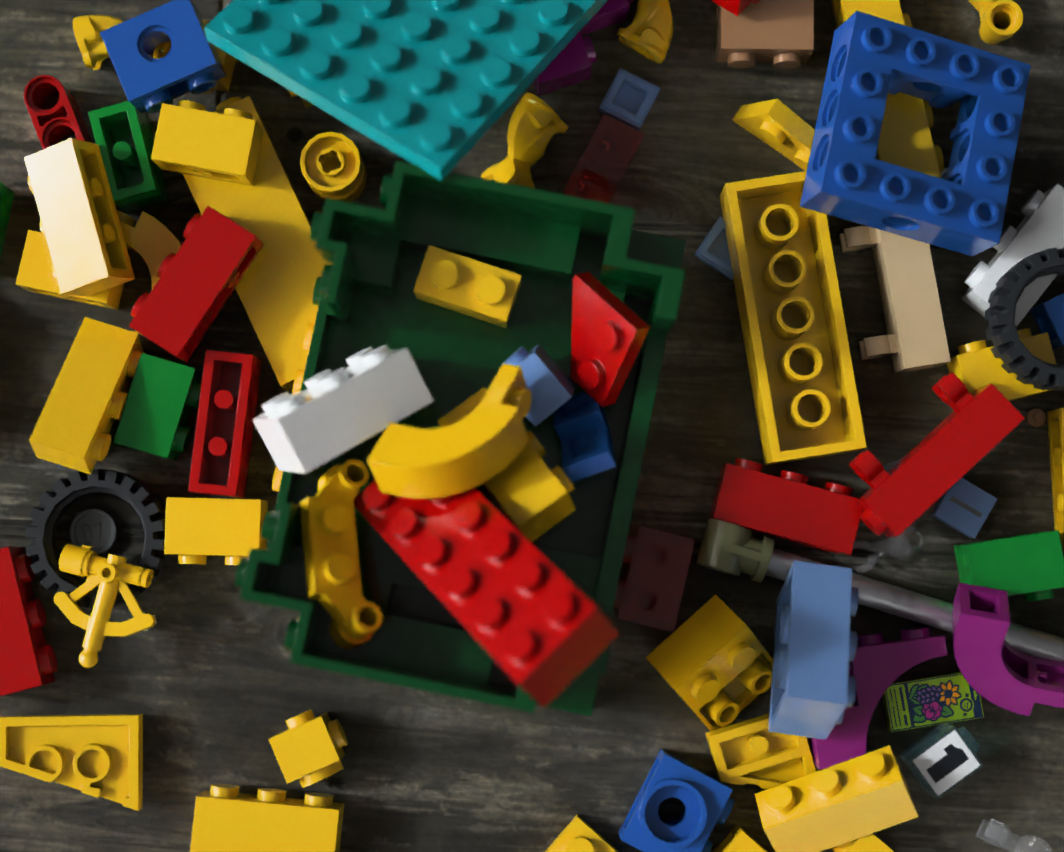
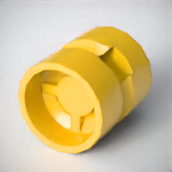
(333, 167)

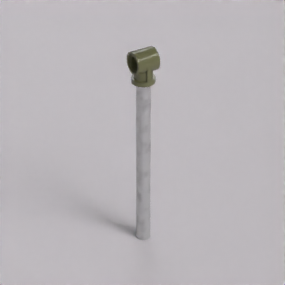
(735, 551)

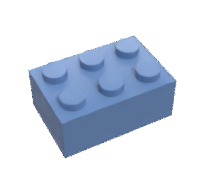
(813, 650)

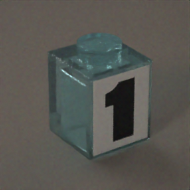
(942, 759)

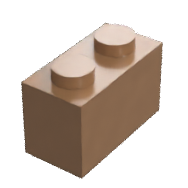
(766, 33)

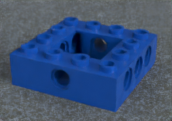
(847, 181)

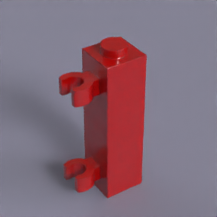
(938, 460)

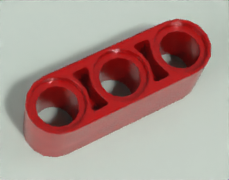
(58, 121)

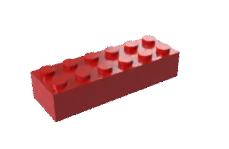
(494, 585)

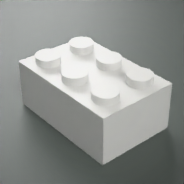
(341, 408)

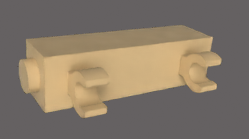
(908, 299)

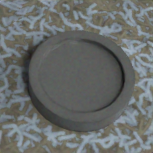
(94, 529)

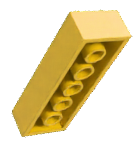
(791, 321)

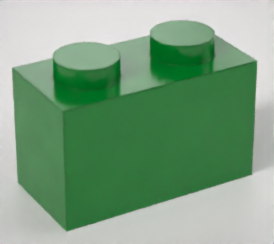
(126, 151)
(160, 407)
(1017, 564)

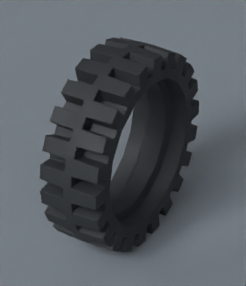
(1002, 320)
(64, 494)

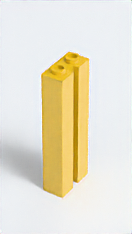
(284, 273)

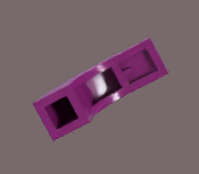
(991, 663)

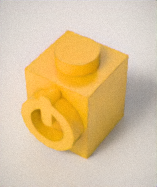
(309, 748)

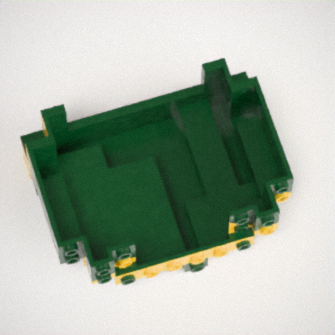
(370, 302)

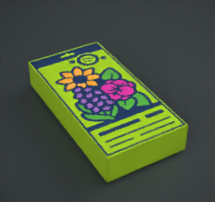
(930, 702)

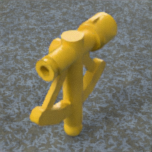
(110, 575)

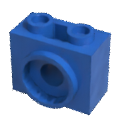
(187, 68)
(703, 800)

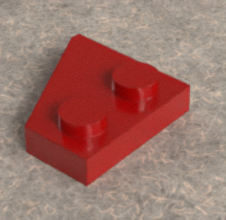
(603, 339)

